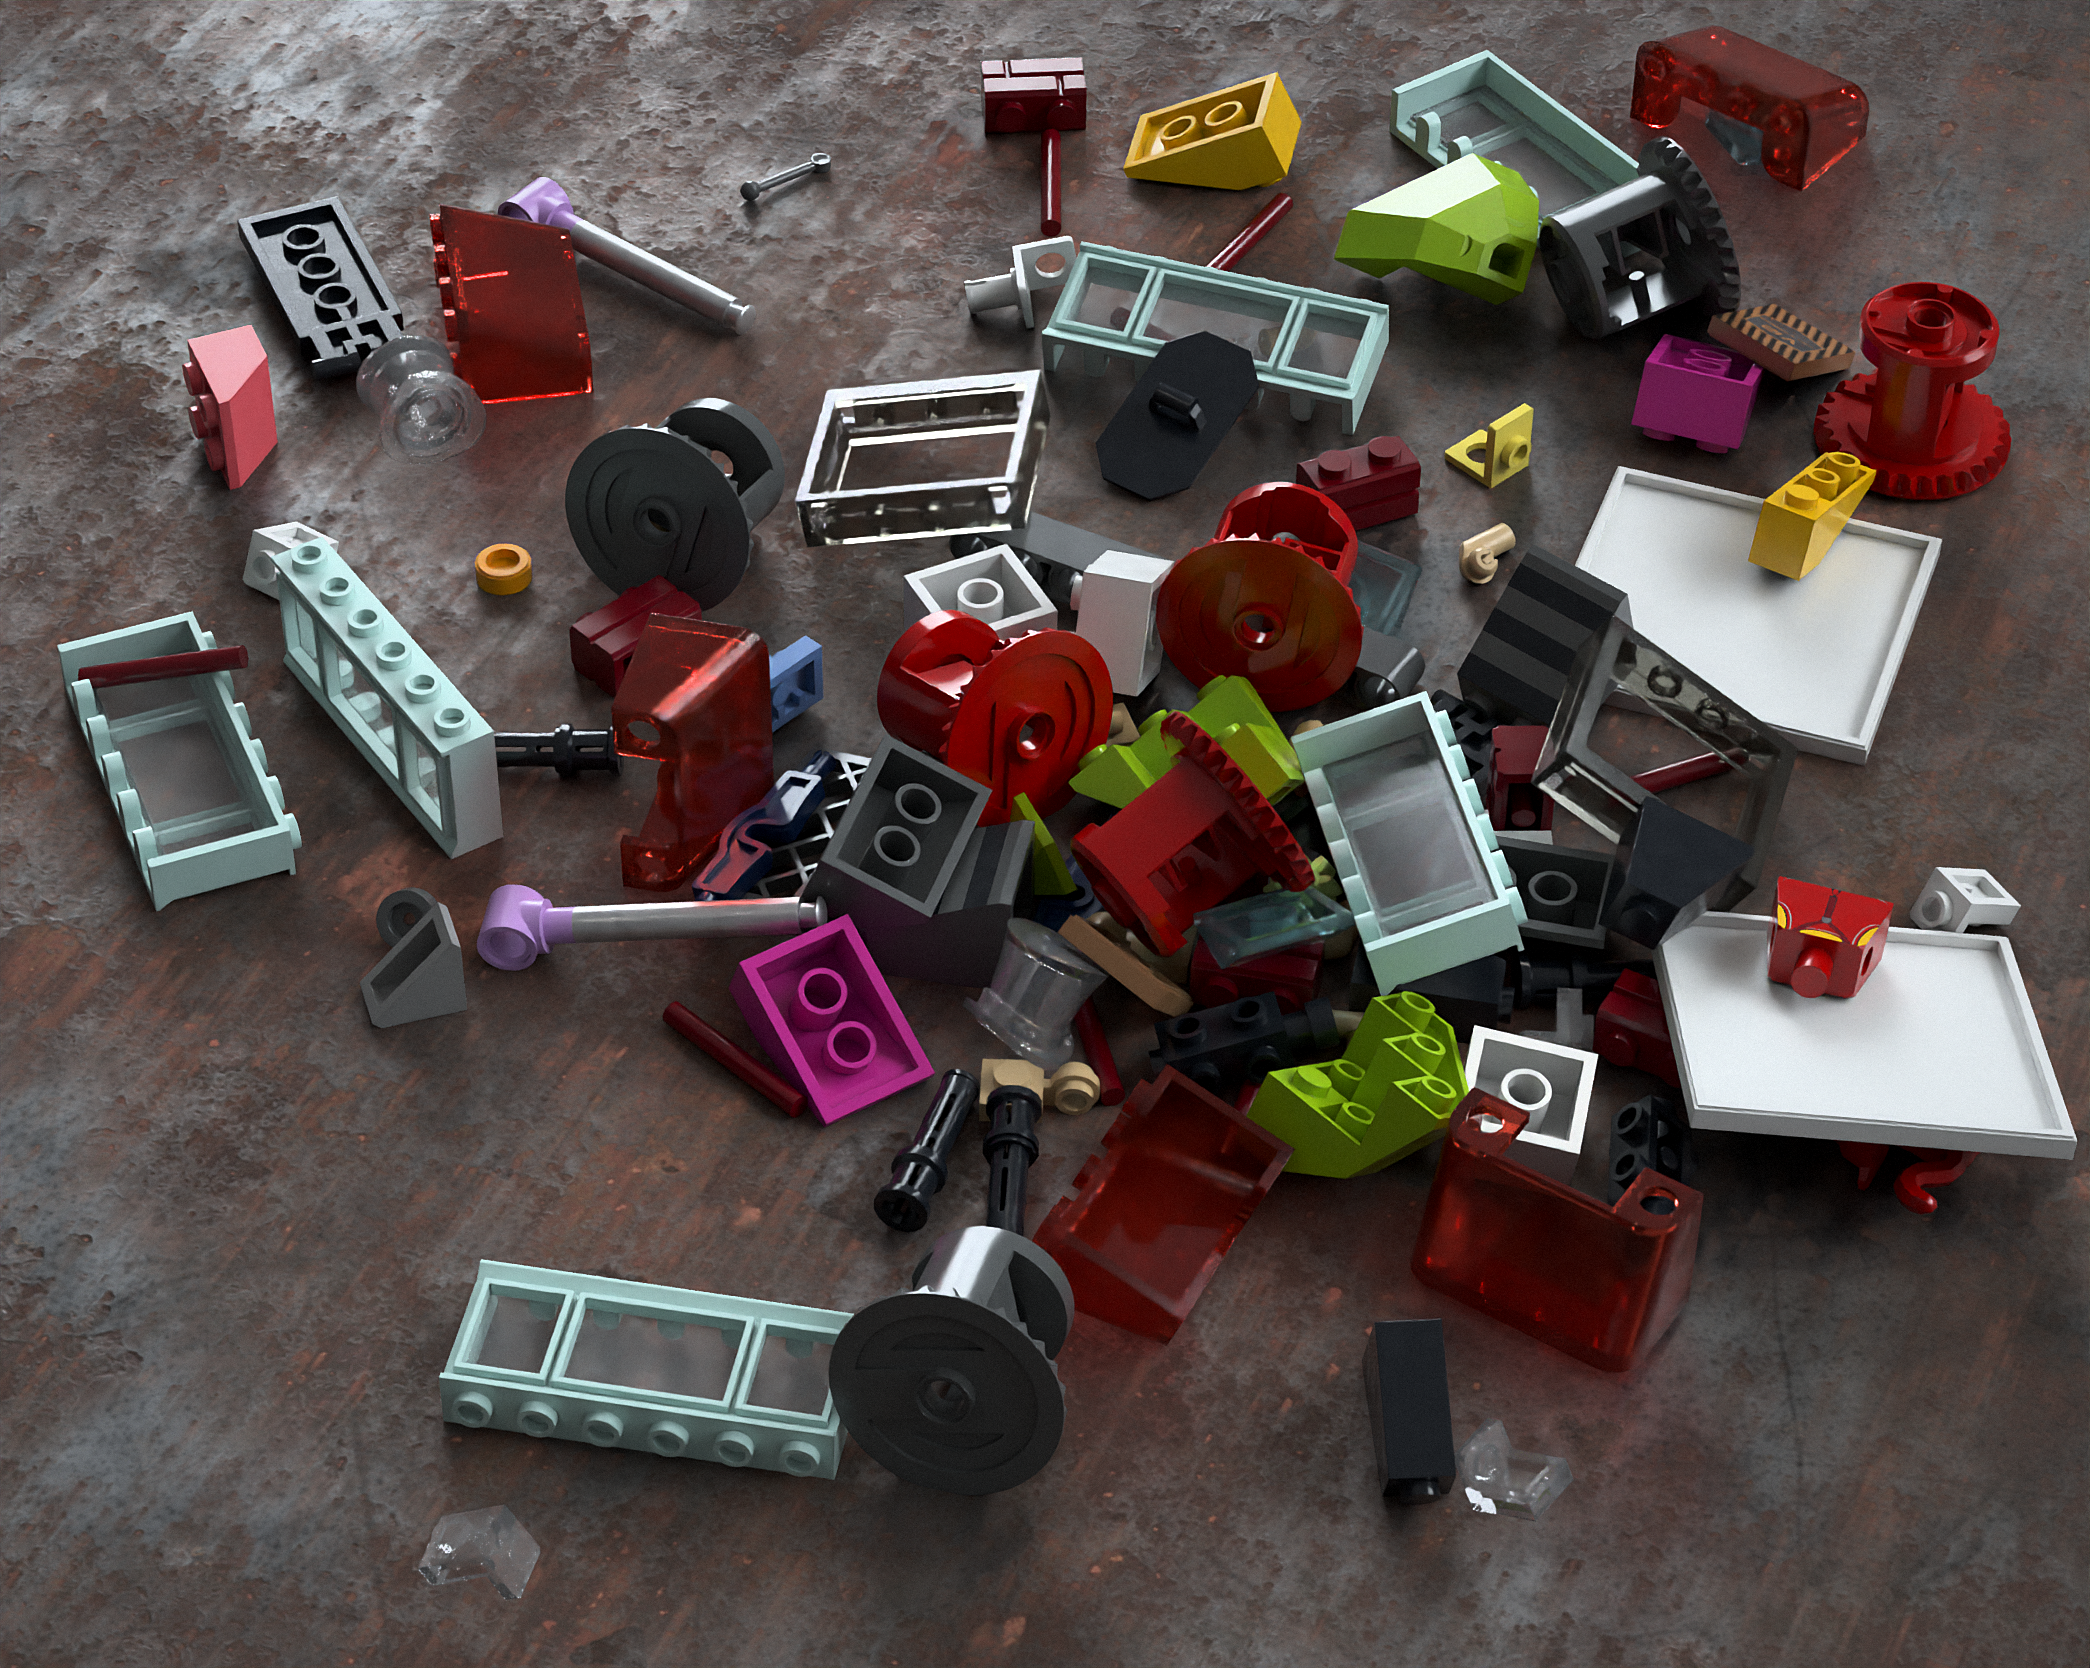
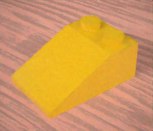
(1219, 139)

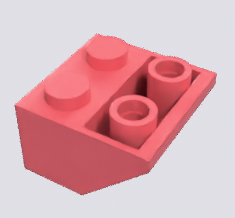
(232, 401)

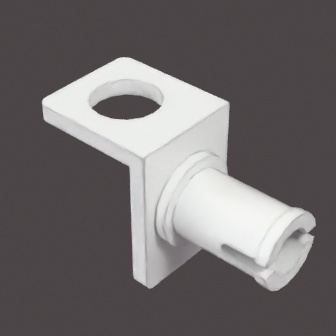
(1024, 277)

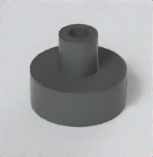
(401, 912)

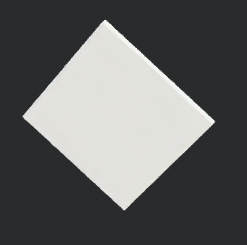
(1791, 652)
(1921, 1057)

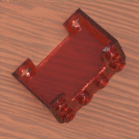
(1803, 110)
(511, 305)
(712, 708)
(1160, 1205)
(1547, 1255)

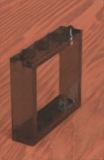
(918, 413)
(1609, 797)

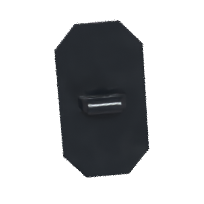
(1177, 415)

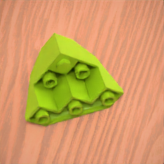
(1457, 225)
(1230, 715)
(1373, 1103)

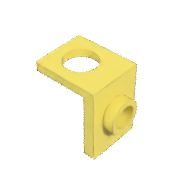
(1506, 448)

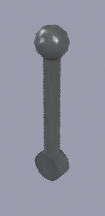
(819, 163)

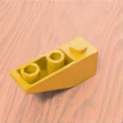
(1808, 514)

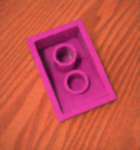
(1697, 393)
(830, 1021)

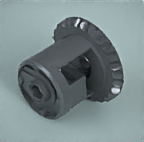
(1660, 212)
(675, 483)
(989, 1322)

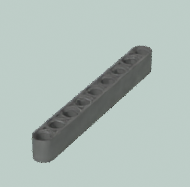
(1060, 552)

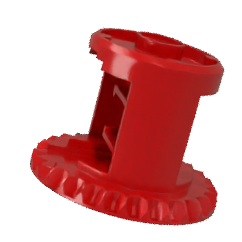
(1913, 411)
(1292, 584)
(984, 697)
(1186, 842)

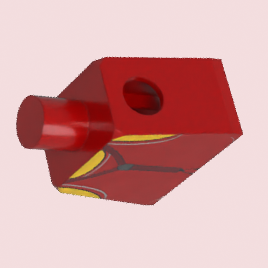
(1824, 938)

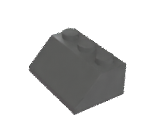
(897, 840)
(1559, 890)

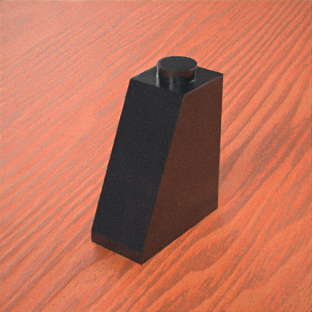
(1668, 873)
(1461, 995)
(1410, 1409)

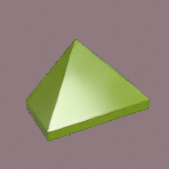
(1050, 871)

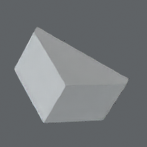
(418, 975)

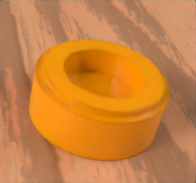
(503, 569)

